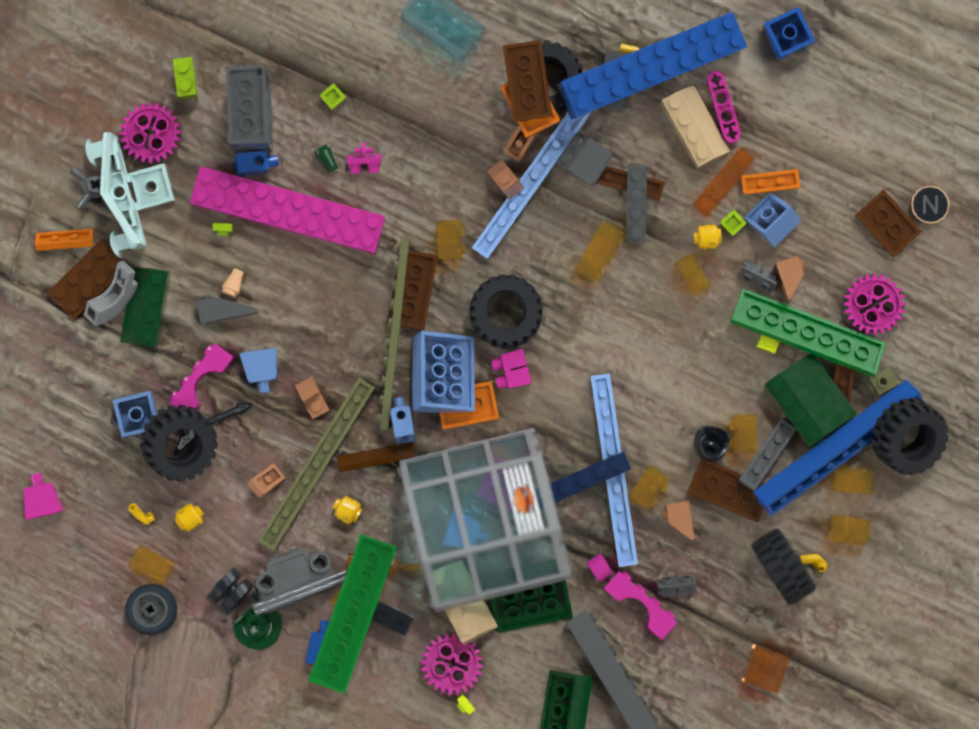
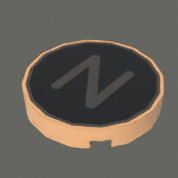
(929, 204)

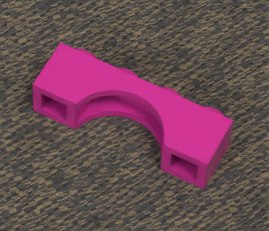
(215, 361)
(659, 621)

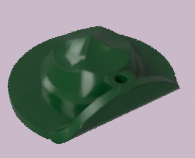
(257, 631)

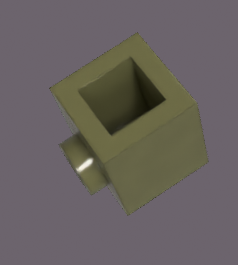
(882, 381)

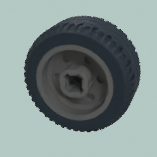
(141, 618)

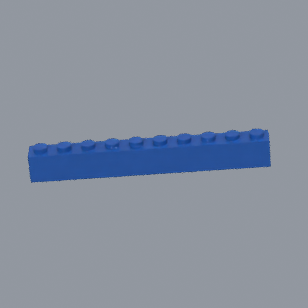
(828, 453)

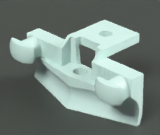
(125, 208)

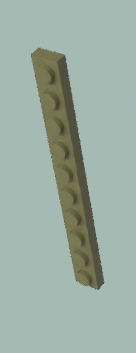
(394, 325)
(316, 464)

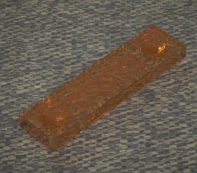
(723, 181)

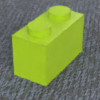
(185, 78)

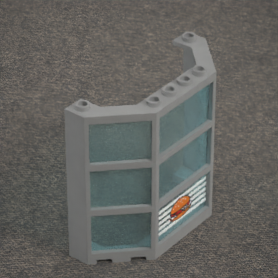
(484, 520)

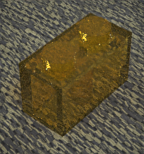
(449, 240)
(692, 275)
(743, 433)
(852, 480)
(649, 487)
(849, 529)
(151, 564)

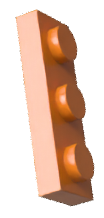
(770, 182)
(64, 239)

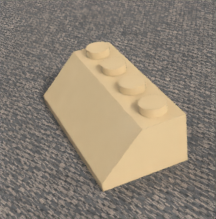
(694, 126)
(471, 621)

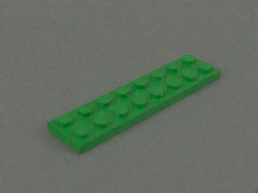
(808, 332)
(352, 613)

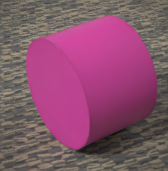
(599, 567)

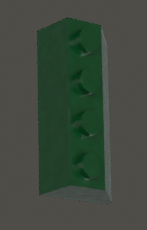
(146, 308)
(566, 701)

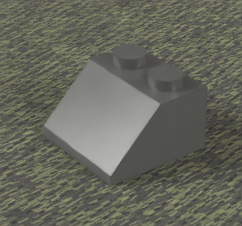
(585, 159)

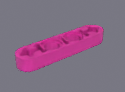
(720, 108)

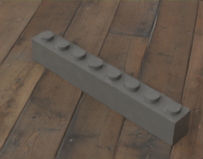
(611, 672)

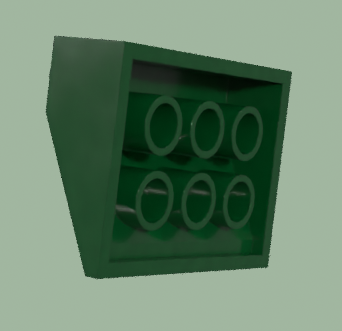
(810, 399)
(532, 607)

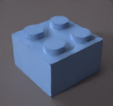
(134, 412)

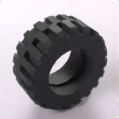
(567, 62)
(506, 285)
(926, 446)
(194, 459)
(783, 566)

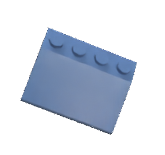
(443, 373)

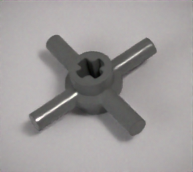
(87, 182)

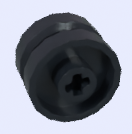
(232, 593)

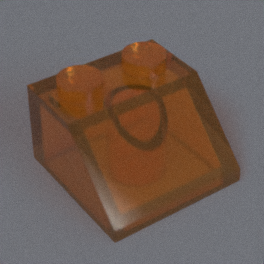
(765, 669)

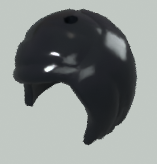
(711, 442)

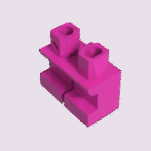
(513, 378)

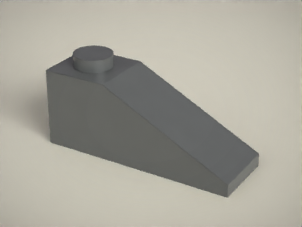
(217, 310)

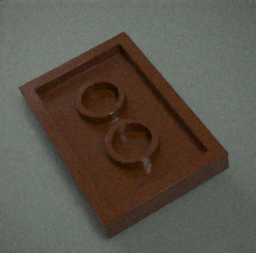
(888, 223)

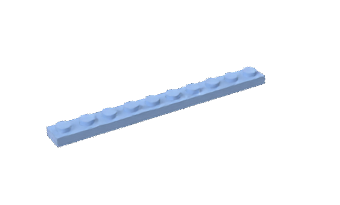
(531, 181)
(617, 485)

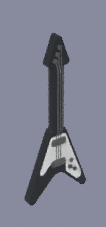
(187, 435)

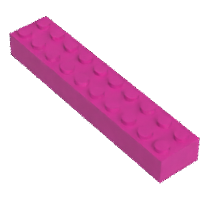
(287, 210)

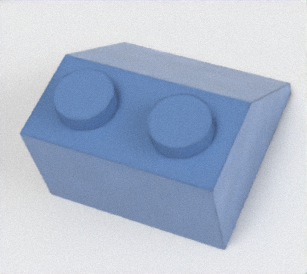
(772, 219)

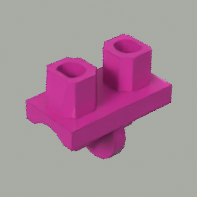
(372, 160)

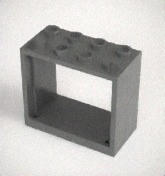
(249, 109)

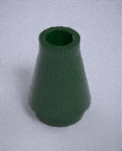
(325, 158)

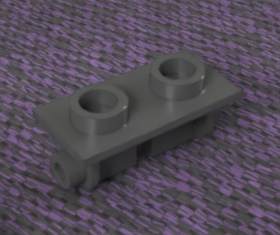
(750, 273)
(685, 584)

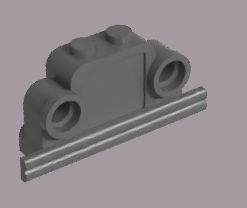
(294, 579)

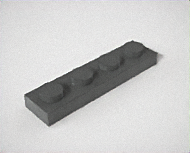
(636, 203)
(767, 455)

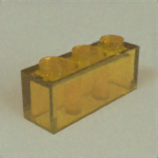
(599, 252)

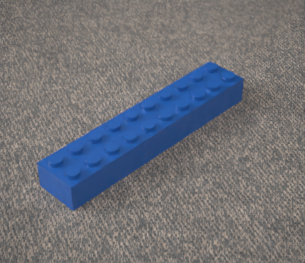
(651, 65)

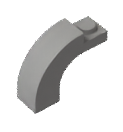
(115, 298)

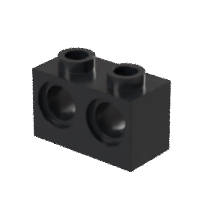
(392, 618)

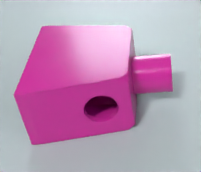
(41, 498)

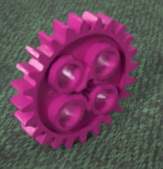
(133, 129)
(882, 318)
(446, 681)

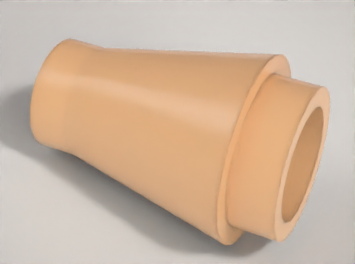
(232, 285)

